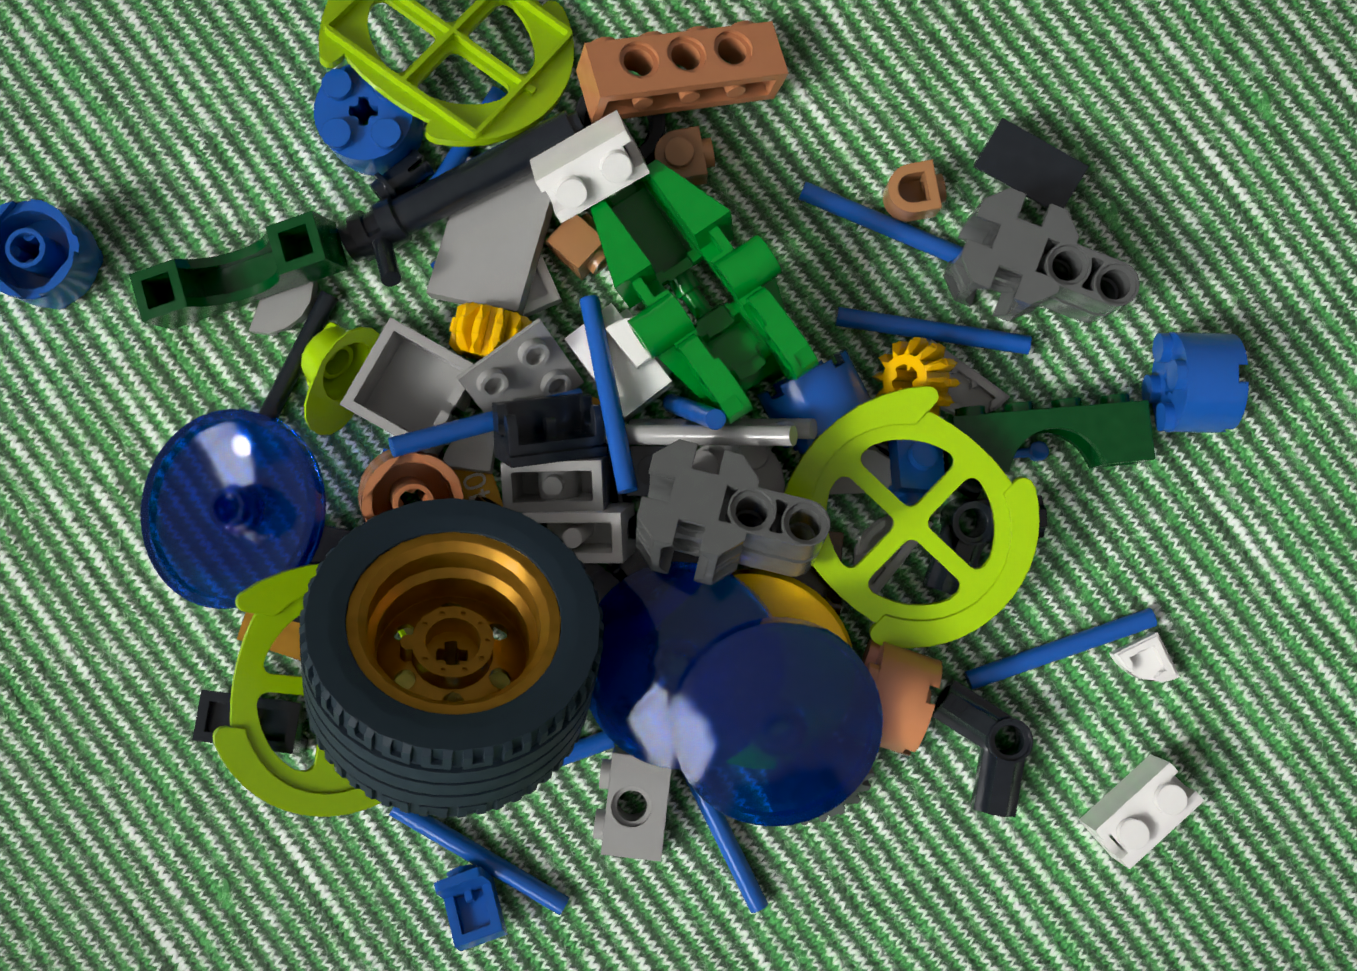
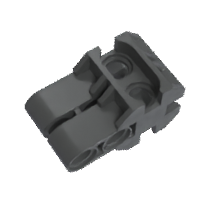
(1036, 264)
(724, 518)

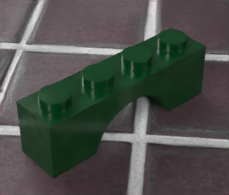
(283, 259)
(1103, 433)

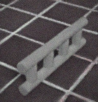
(740, 433)

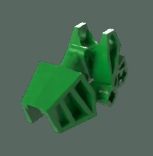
(652, 240)

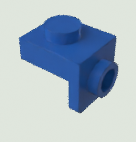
(914, 469)
(471, 906)

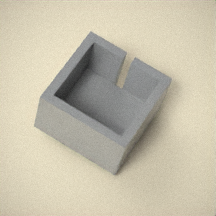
(408, 383)

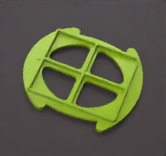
(529, 96)
(981, 590)
(242, 744)

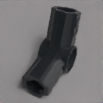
(967, 545)
(997, 771)

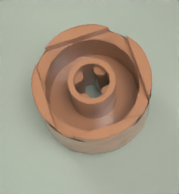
(390, 477)
(904, 692)

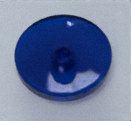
(231, 505)
(648, 640)
(776, 721)

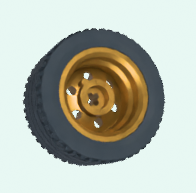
(447, 580)

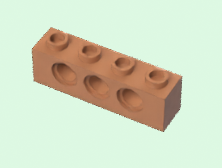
(662, 87)

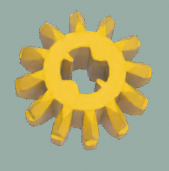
(483, 328)
(916, 365)

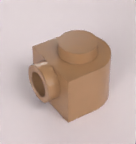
(686, 154)
(915, 192)
(578, 246)

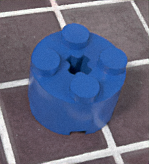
(339, 115)
(45, 254)
(1196, 382)
(820, 394)

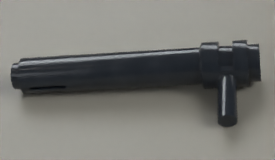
(395, 220)

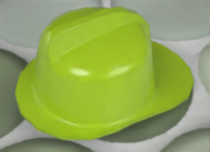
(330, 367)

